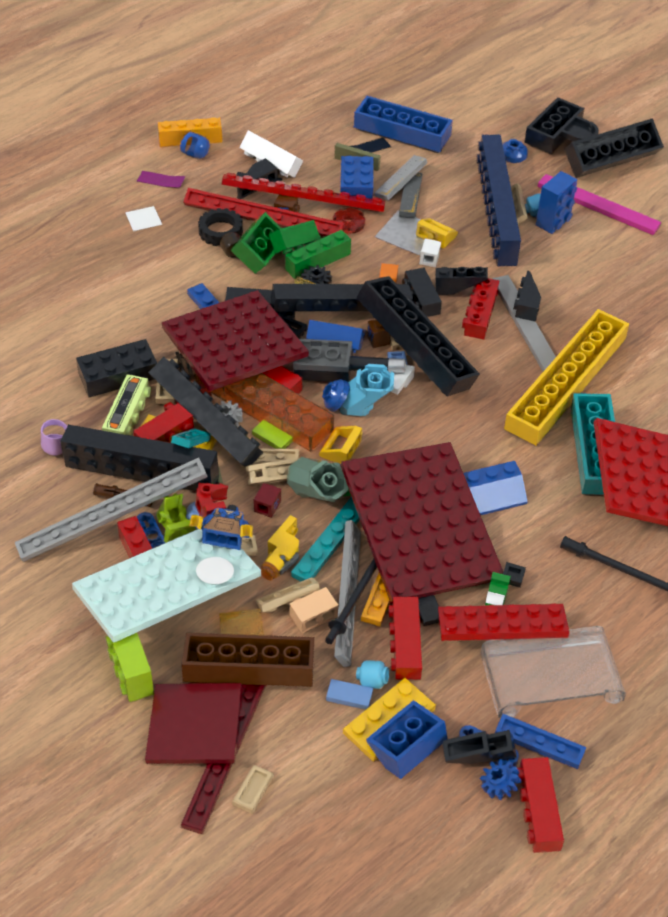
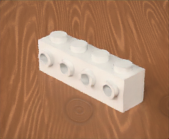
(277, 156)

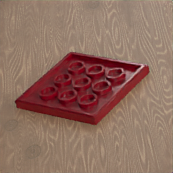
(194, 723)

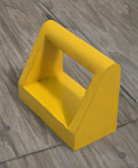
(436, 231)
(354, 438)

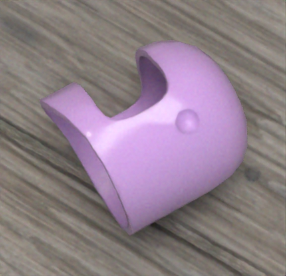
(51, 442)

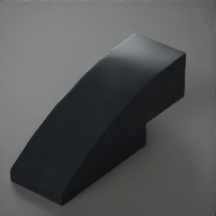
(480, 747)

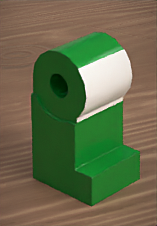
(497, 589)

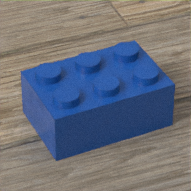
(357, 175)
(556, 202)

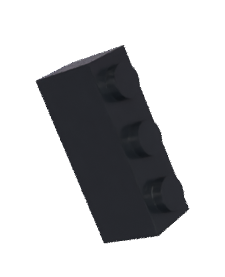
(423, 291)

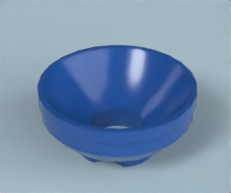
(515, 154)
(335, 394)

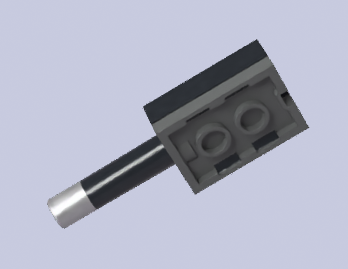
(335, 360)

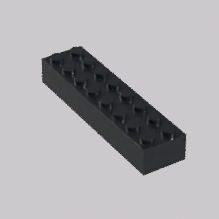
(417, 336)
(131, 455)

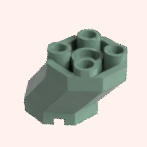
(317, 479)

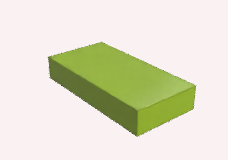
(272, 435)

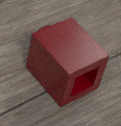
(267, 500)

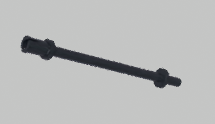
(582, 549)
(338, 624)

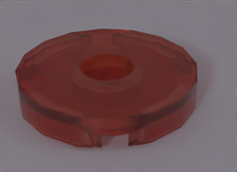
(355, 215)

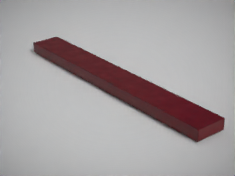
(216, 774)

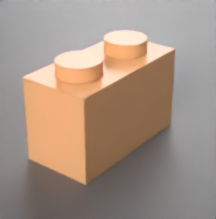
(313, 610)

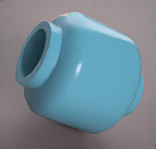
(373, 674)

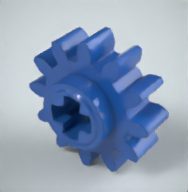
(500, 779)

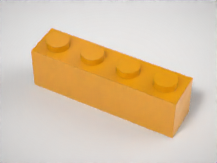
(173, 132)

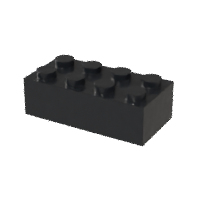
(107, 369)

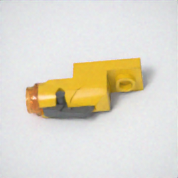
(282, 550)

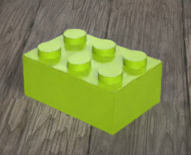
(131, 667)

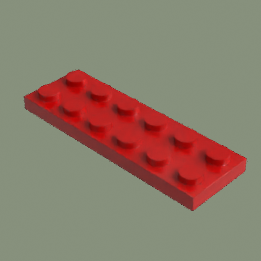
(503, 622)

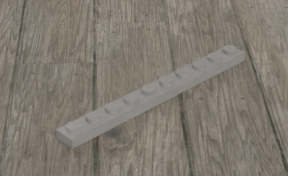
(110, 509)

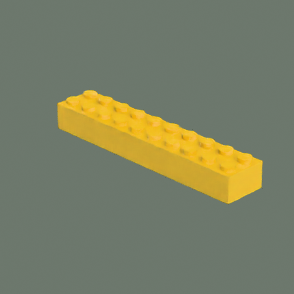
(566, 375)

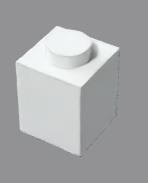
(430, 252)

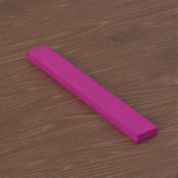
(611, 209)

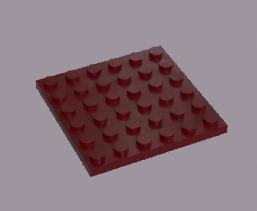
(234, 340)

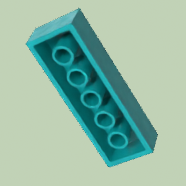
(584, 411)

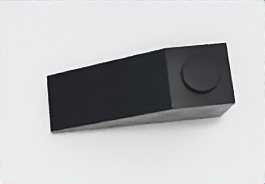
(261, 169)

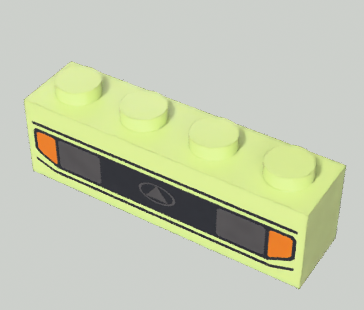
(127, 405)

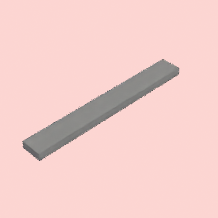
(527, 328)
(348, 583)

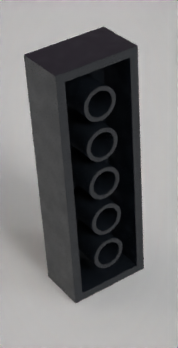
(613, 148)

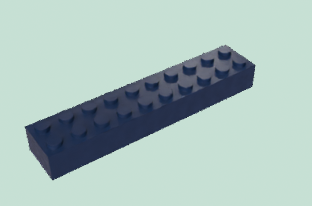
(498, 200)

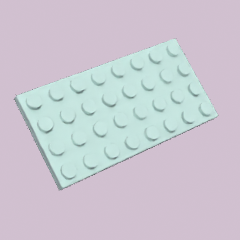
(158, 584)

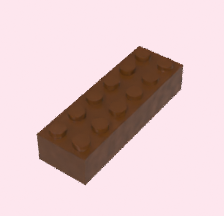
(248, 659)

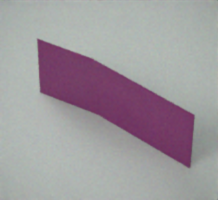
(160, 179)

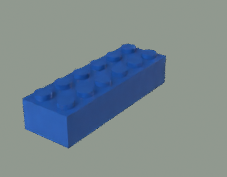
(403, 123)

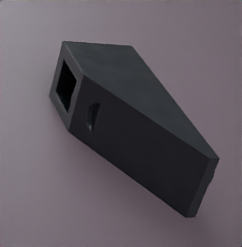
(453, 280)
(529, 299)

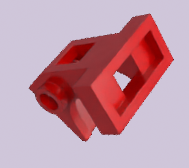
(207, 495)

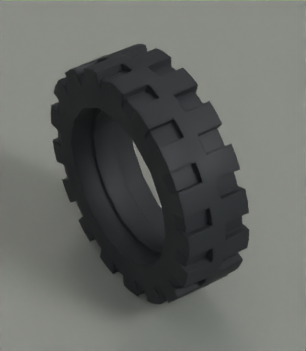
(216, 216)

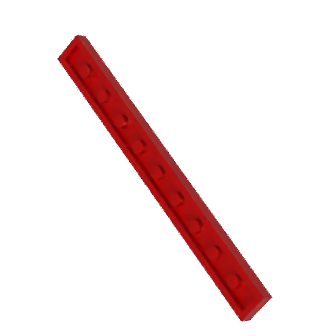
(310, 193)
(252, 211)

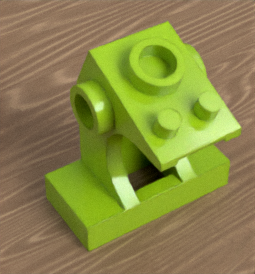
(173, 517)

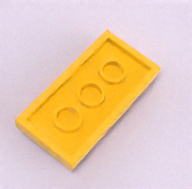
(383, 711)

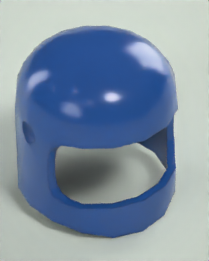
(199, 146)

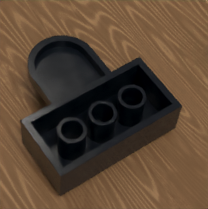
(556, 124)

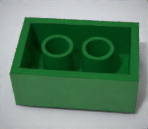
(255, 245)

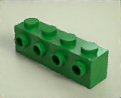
(318, 253)

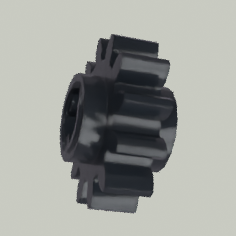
(317, 275)

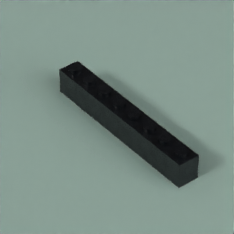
(320, 297)
(210, 416)

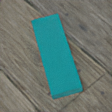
(191, 438)

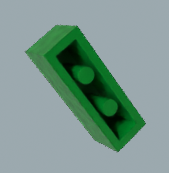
(294, 237)

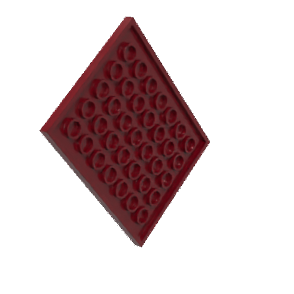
(421, 521)

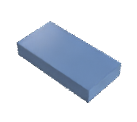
(349, 694)

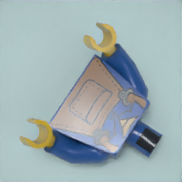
(223, 527)

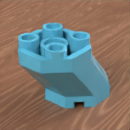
(367, 389)

